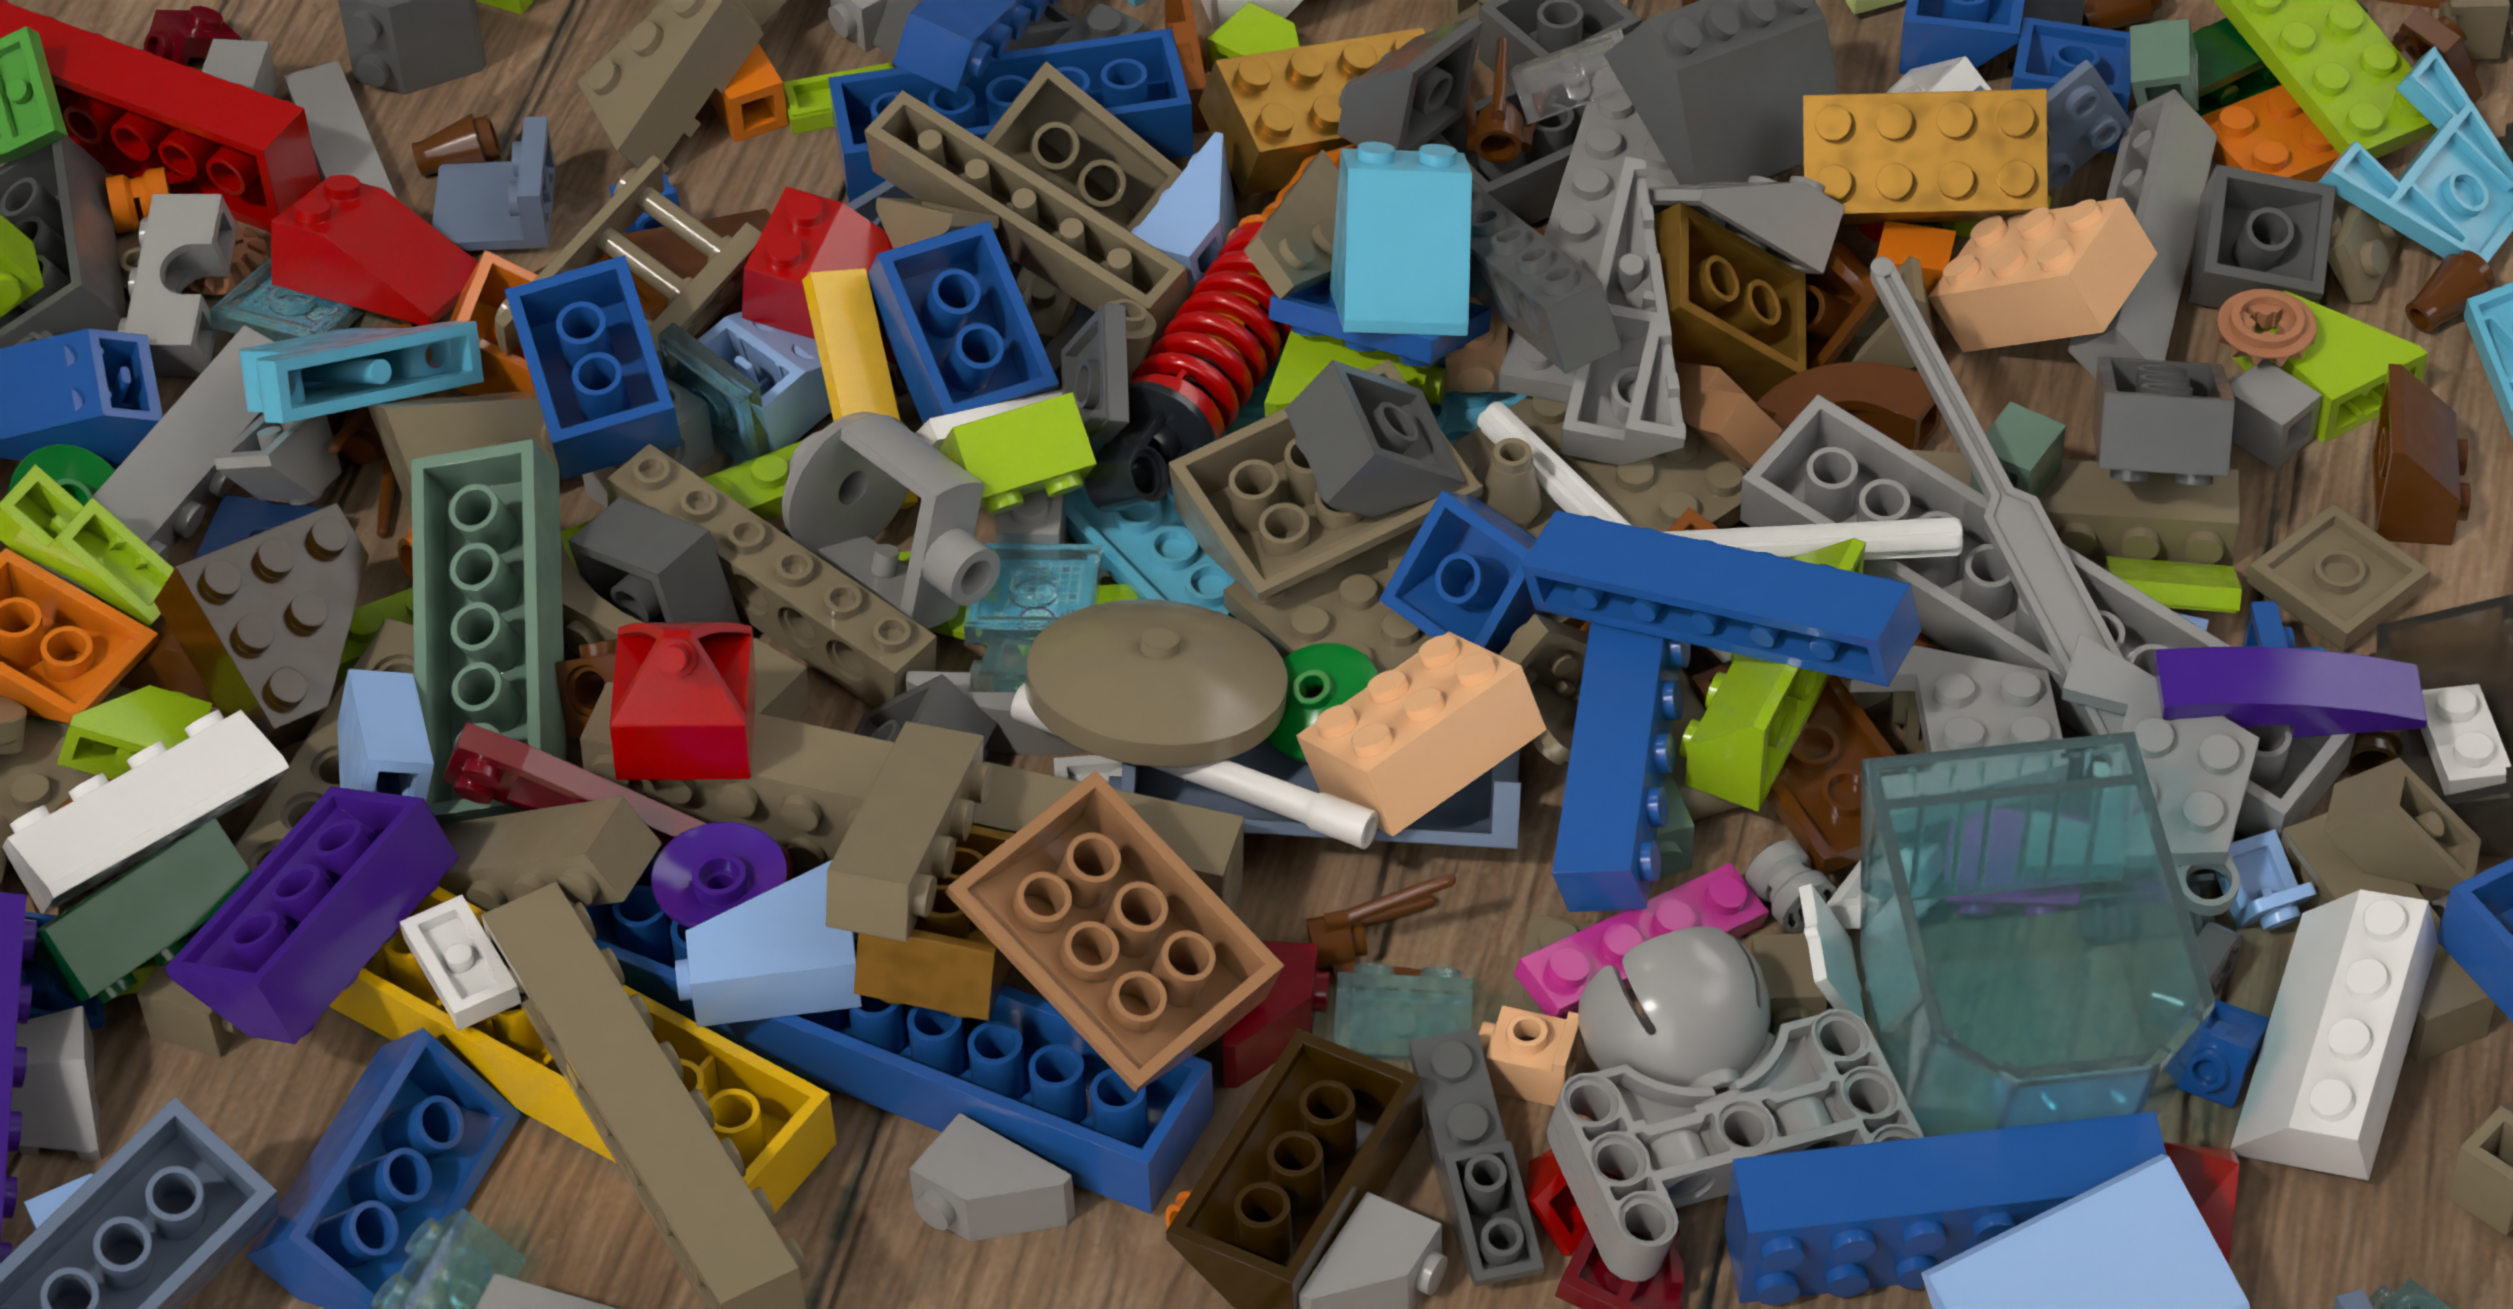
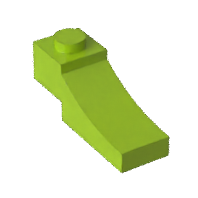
(83, 545)

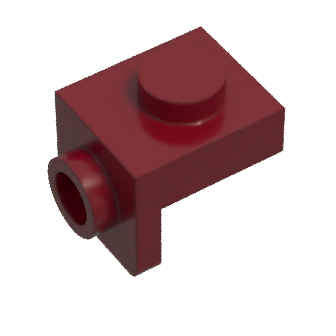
(186, 33)

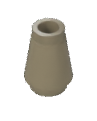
(1512, 482)

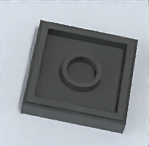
(1098, 374)

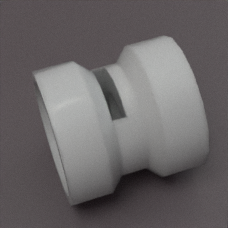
(1777, 878)

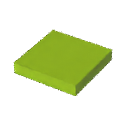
(2181, 583)

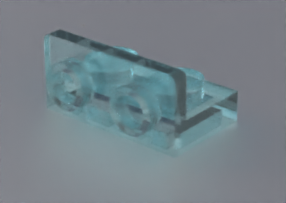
(1386, 1011)
(448, 1265)

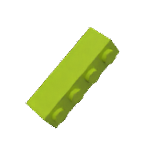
(1757, 712)

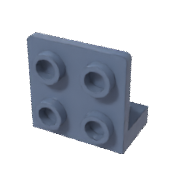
(2080, 121)
(500, 201)

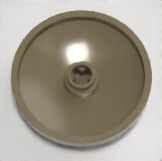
(1156, 682)

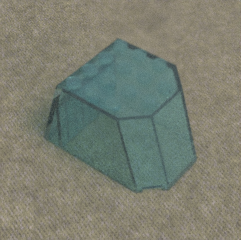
(2026, 934)

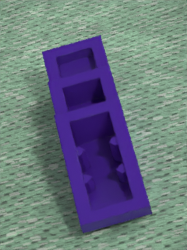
(2292, 686)

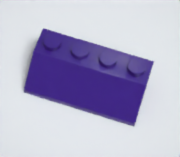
(315, 912)

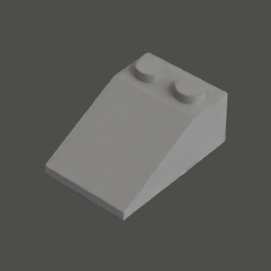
(1782, 218)

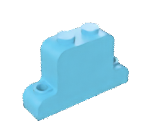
(357, 368)

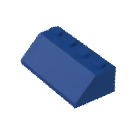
(394, 1155)

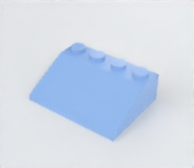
(2107, 1248)

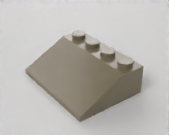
(1260, 511)

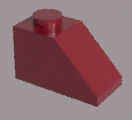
(1290, 1005)

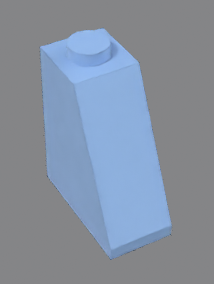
(383, 735)
(770, 957)

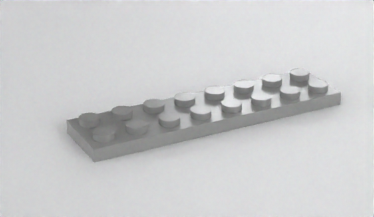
(1581, 221)

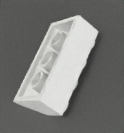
(143, 809)
(2338, 1034)

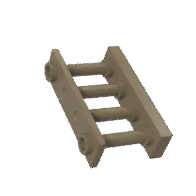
(691, 302)

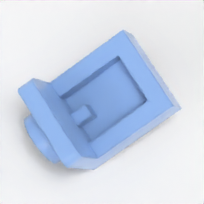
(2267, 883)

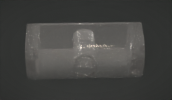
(1566, 77)

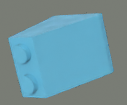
(1402, 240)

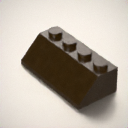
(1296, 1170)

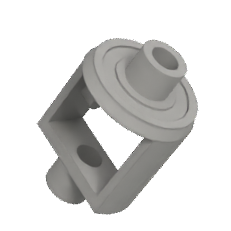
(850, 487)

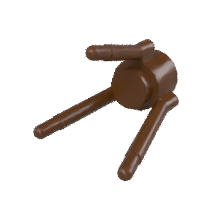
(1499, 128)
(362, 445)
(1342, 933)

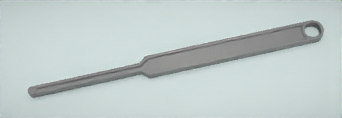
(2022, 536)

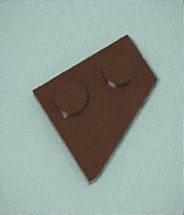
(2424, 31)

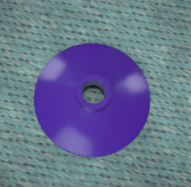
(715, 870)

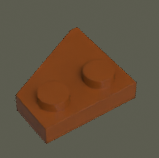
(1191, 53)

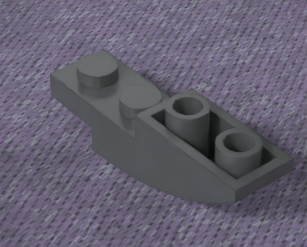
(1474, 1159)

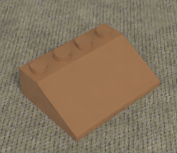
(1117, 933)

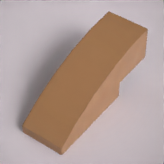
(1724, 414)

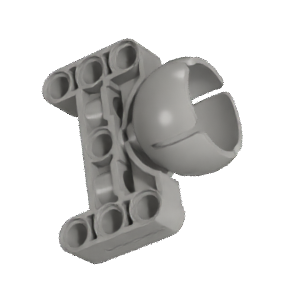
(1695, 1078)

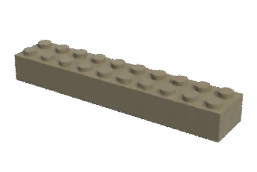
(815, 778)

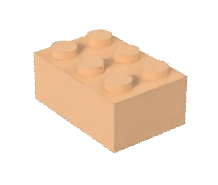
(2043, 275)
(1422, 730)

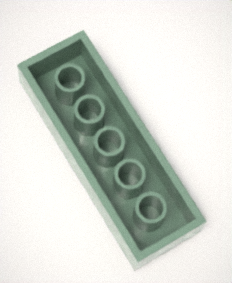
(487, 605)

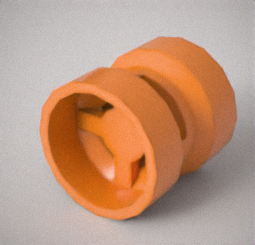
(123, 192)

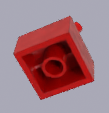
(683, 701)

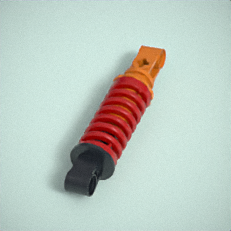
(1195, 372)

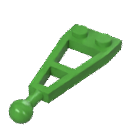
(27, 97)

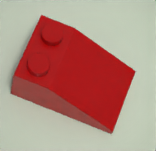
(801, 238)
(367, 252)

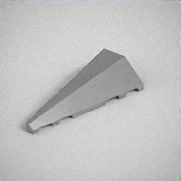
(1630, 399)
(58, 1086)

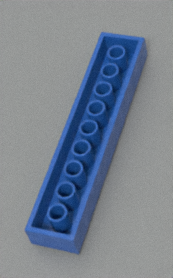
(1013, 1074)

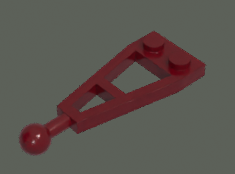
(492, 765)

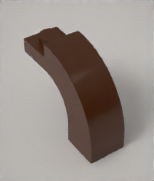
(1877, 393)

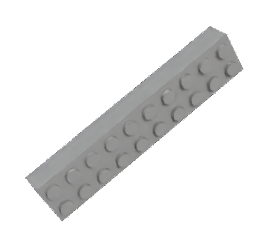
(1846, 471)

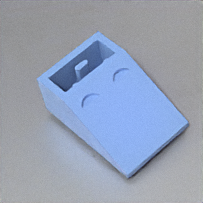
(1194, 212)
(782, 367)

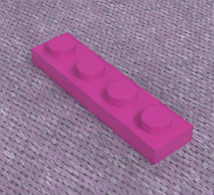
(1562, 970)

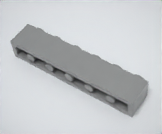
(2161, 177)
(172, 471)

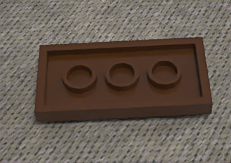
(1821, 778)

